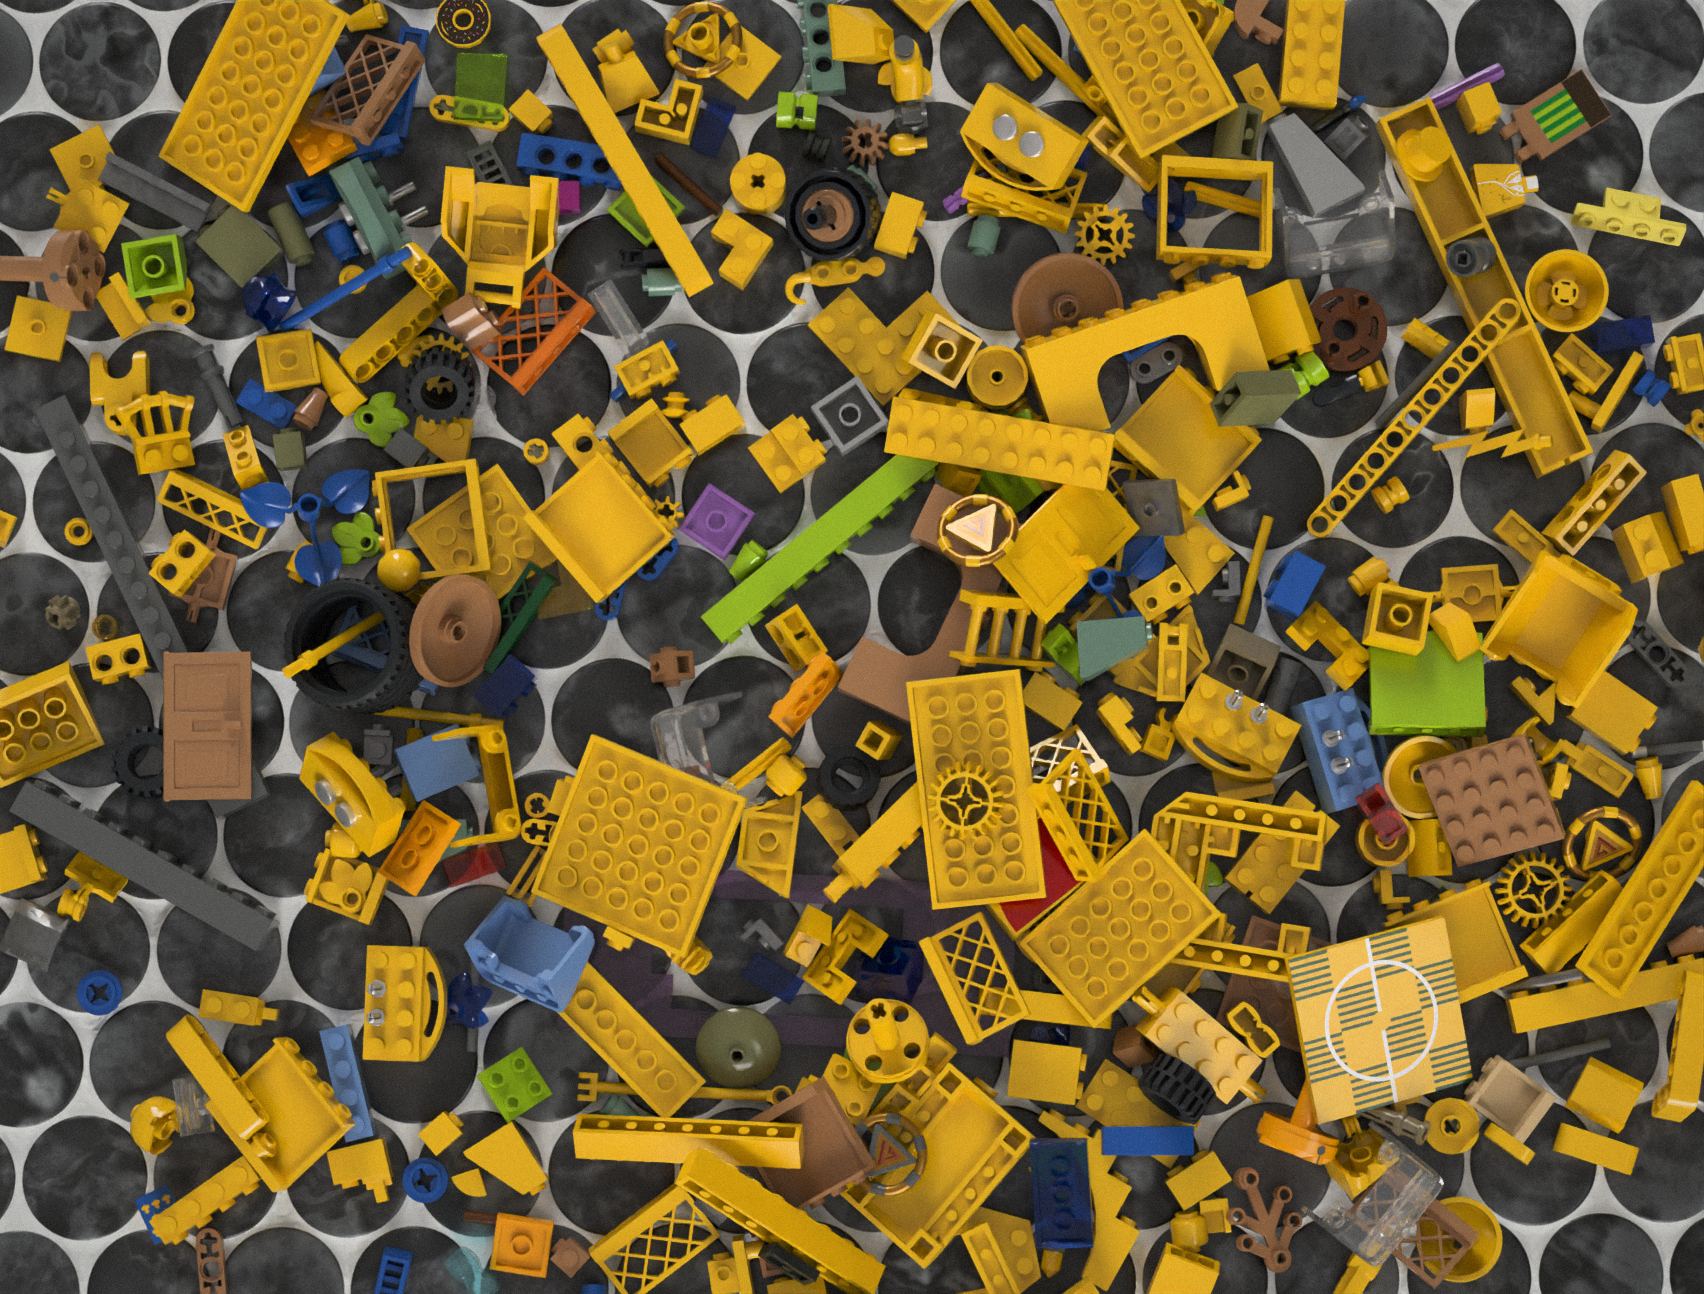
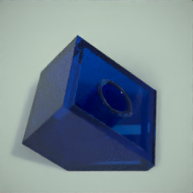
(891, 973)

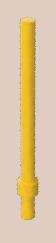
(310, 658)
(471, 720)

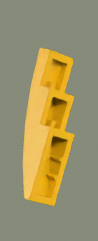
(904, 1095)

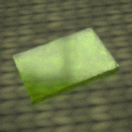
(480, 87)

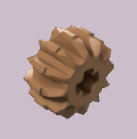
(876, 143)

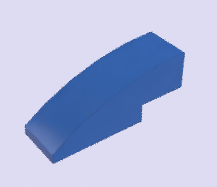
(1147, 1140)

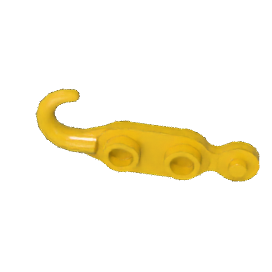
(833, 273)

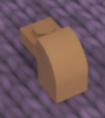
(1248, 19)

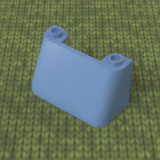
(529, 954)

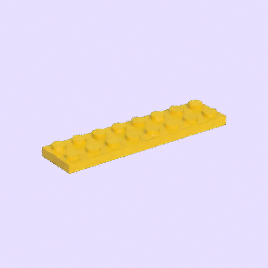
(999, 443)
(1649, 897)

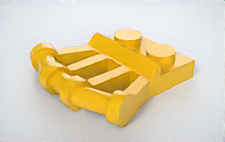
(163, 450)

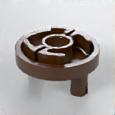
(1358, 310)

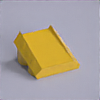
(1210, 20)
(1604, 1095)
(1357, 1163)

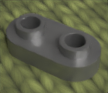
(1156, 362)

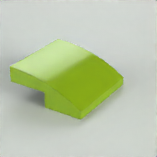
(1013, 489)

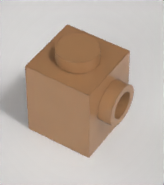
(569, 1255)

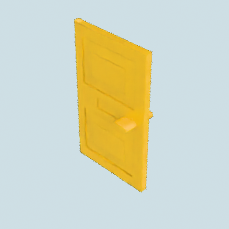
(1063, 545)

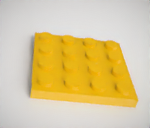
(449, 537)

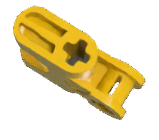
(121, 391)

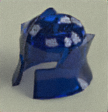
(267, 301)

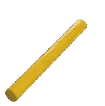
(1253, 570)

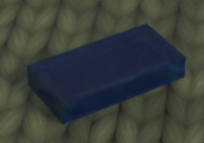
(713, 127)
(773, 978)

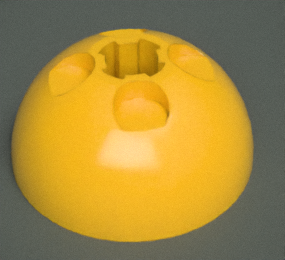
(1577, 280)

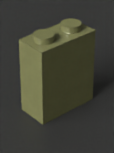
(239, 245)
(1255, 398)

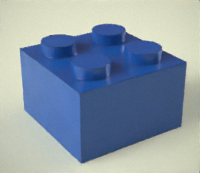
(1294, 586)

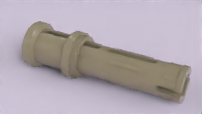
(1400, 1123)

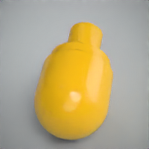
(905, 144)

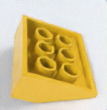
(44, 723)

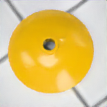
(1404, 790)
(1481, 1256)

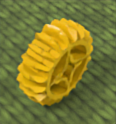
(967, 786)
(1529, 877)

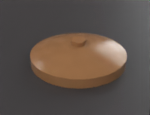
(1061, 293)
(454, 630)

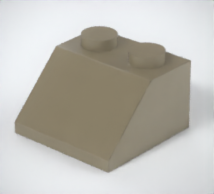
(1243, 661)

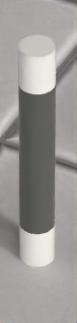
(1668, 749)

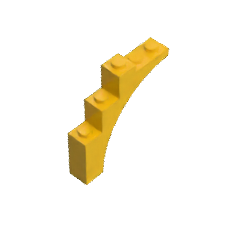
(1111, 1235)

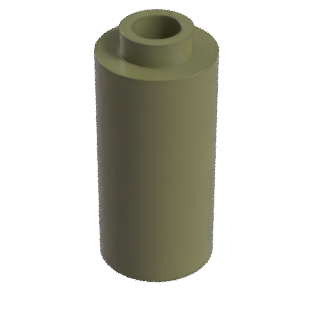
(291, 233)

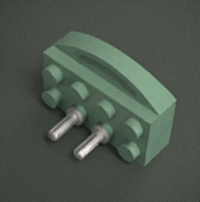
(367, 208)

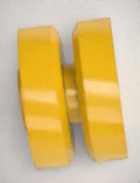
(993, 361)

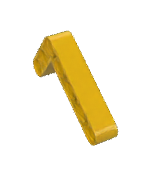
(403, 320)
(1681, 1092)

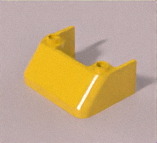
(498, 782)

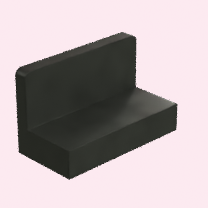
(788, 1263)

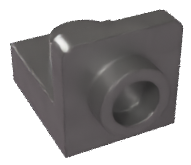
(1348, 136)
(1231, 578)
(378, 745)
(767, 936)

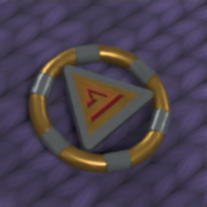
(891, 1154)

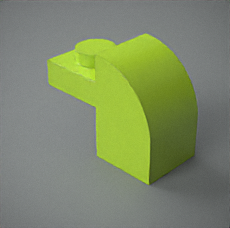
(1063, 650)

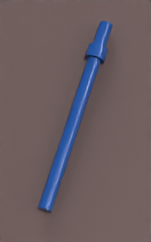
(384, 265)

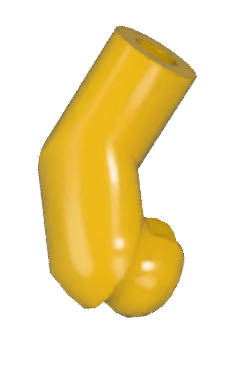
(406, 354)

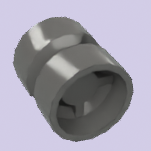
(1471, 256)

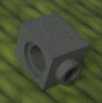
(407, 450)

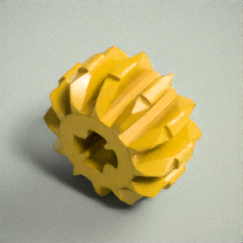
(697, 958)

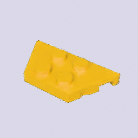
(1142, 671)
(770, 842)

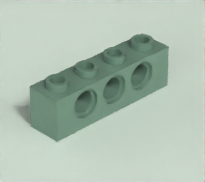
(821, 83)

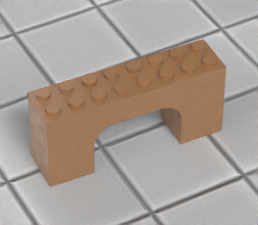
(879, 674)

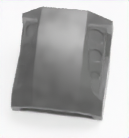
(34, 934)

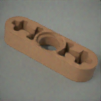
(203, 1248)

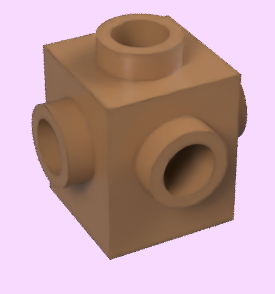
(671, 666)

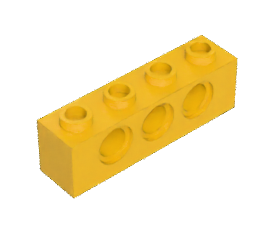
(578, 429)
(1594, 502)

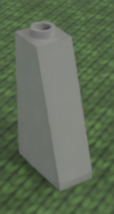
(1312, 166)

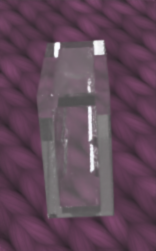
(618, 319)

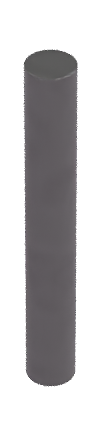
(1544, 980)

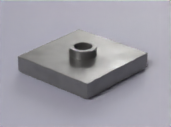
(1154, 506)

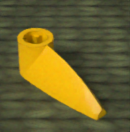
(339, 385)

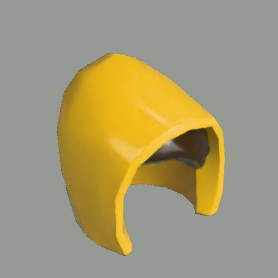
(1543, 747)

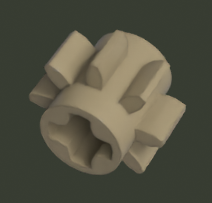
(62, 612)

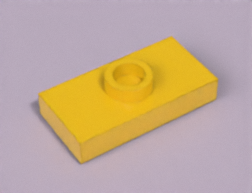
(1258, 92)

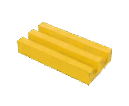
(511, 891)

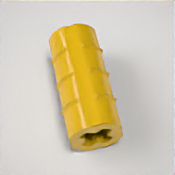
(1424, 339)

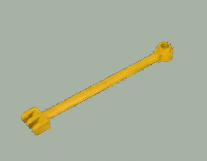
(703, 1092)

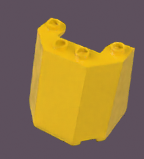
(1562, 625)

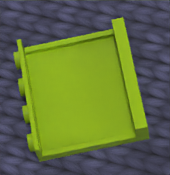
(1427, 692)

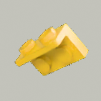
(647, 371)

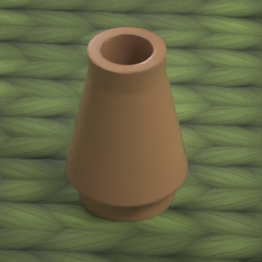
(310, 410)
(1687, 942)

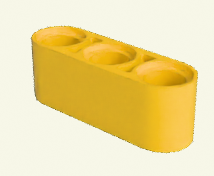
(1595, 1148)

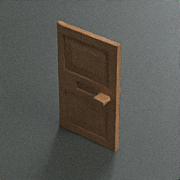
(207, 726)

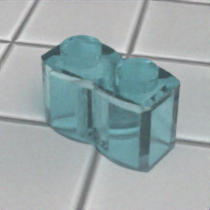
(467, 1268)

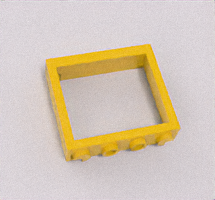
(1219, 169)
(384, 513)

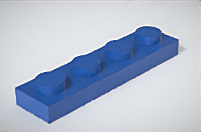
(401, 116)

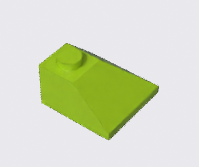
(155, 265)

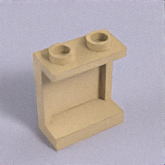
(1509, 1098)

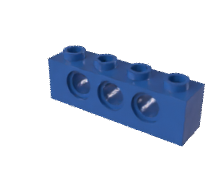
(534, 146)

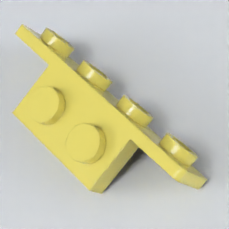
(1629, 216)

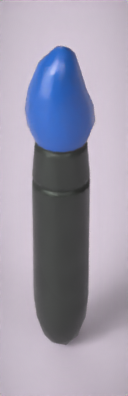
(1352, 105)

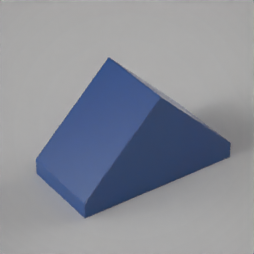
(313, 194)

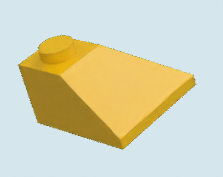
(858, 35)

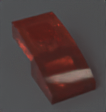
(473, 865)

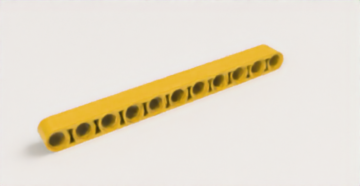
(624, 160)
(1419, 405)

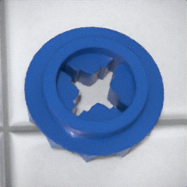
(86, 992)
(413, 1174)

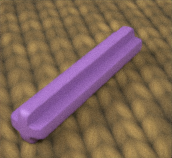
(1453, 92)

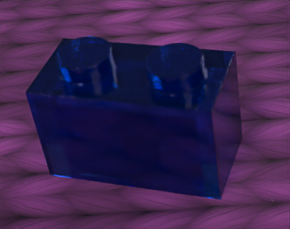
(1622, 335)
(505, 687)

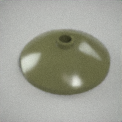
(741, 1031)

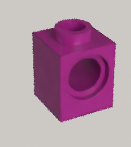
(569, 197)

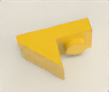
(1540, 705)
(808, 935)

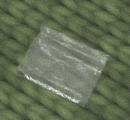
(190, 1107)

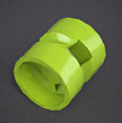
(787, 106)
(1307, 371)

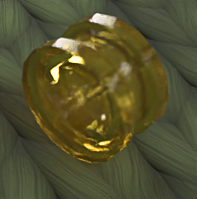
(114, 628)

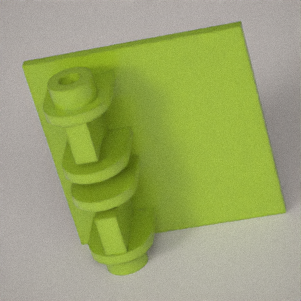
(514, 1084)

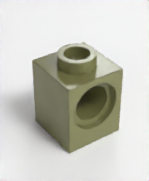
(290, 450)

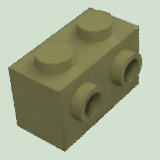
(1238, 133)

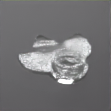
(483, 414)

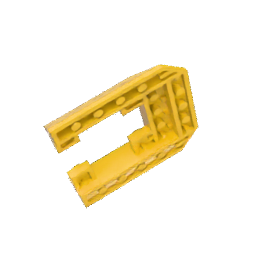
(1208, 825)

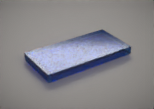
(1061, 1192)

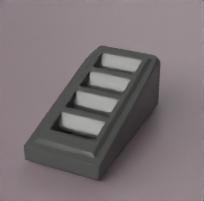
(494, 156)

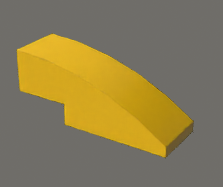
(1117, 150)

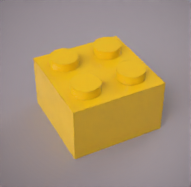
(941, 349)
(1397, 619)

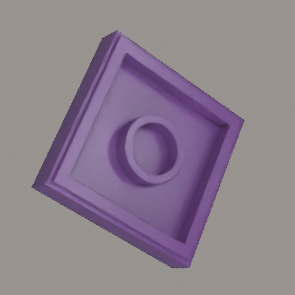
(716, 521)

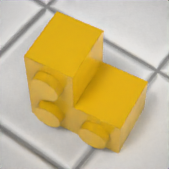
(671, 121)
(747, 248)

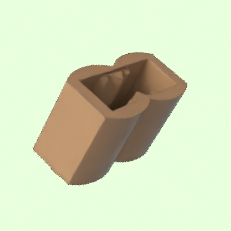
(472, 320)

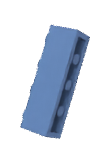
(348, 1079)

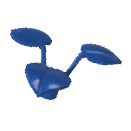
(270, 501)
(1142, 556)

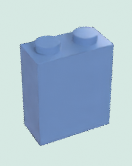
(436, 765)

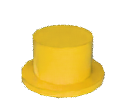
(1423, 152)

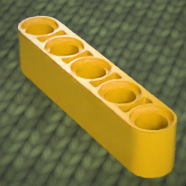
(1043, 1007)
(217, 1077)

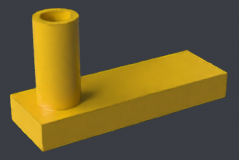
(1601, 413)
(743, 1252)

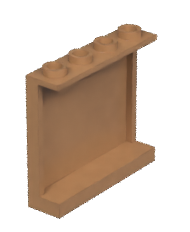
(832, 1148)

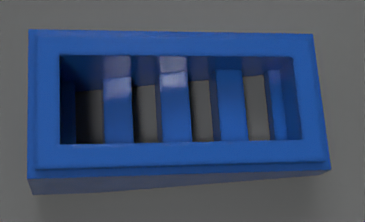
(396, 1255)

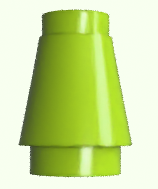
(749, 559)

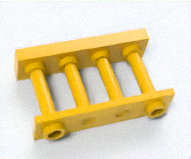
(1000, 605)

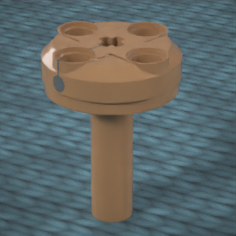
(69, 270)

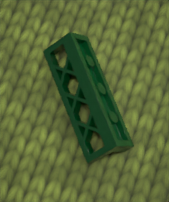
(524, 617)

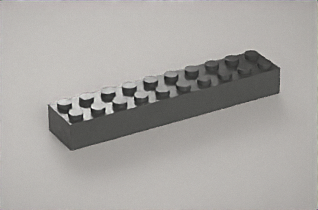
(143, 865)

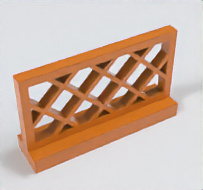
(554, 341)

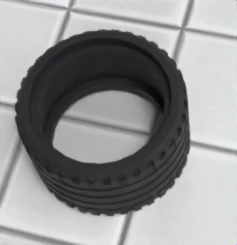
(310, 628)

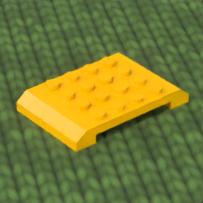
(969, 1154)

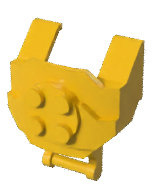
(499, 229)

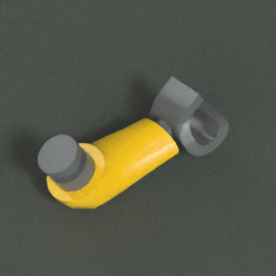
(909, 81)

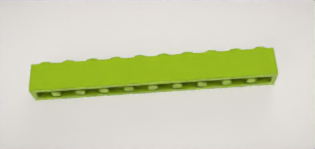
(816, 544)

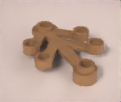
(1265, 1223)

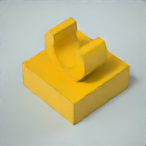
(1183, 272)

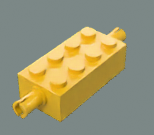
(878, 845)
(1193, 1036)

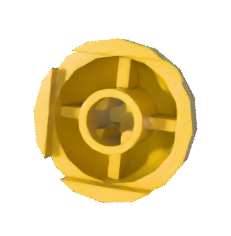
(154, 1123)

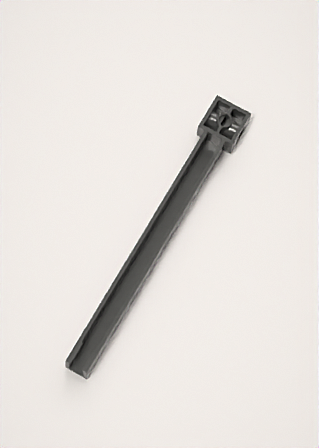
(124, 554)

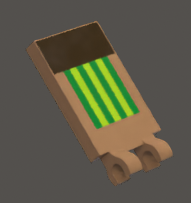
(1556, 117)

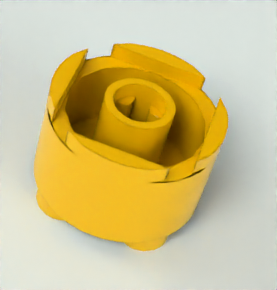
(757, 199)
(1381, 856)

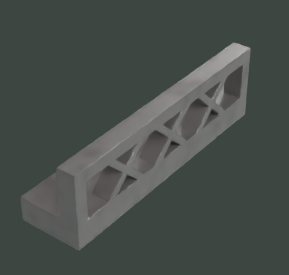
(154, 192)

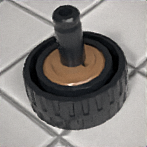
(832, 214)

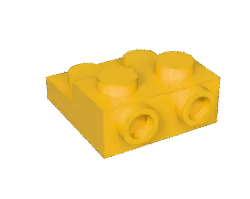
(788, 453)
(1114, 715)

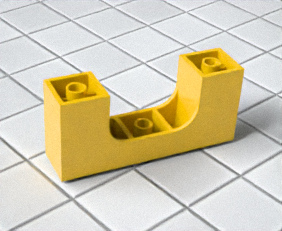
(1208, 313)

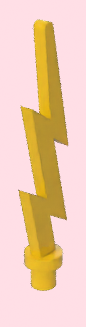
(1511, 440)

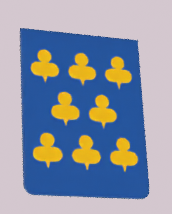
(152, 1205)

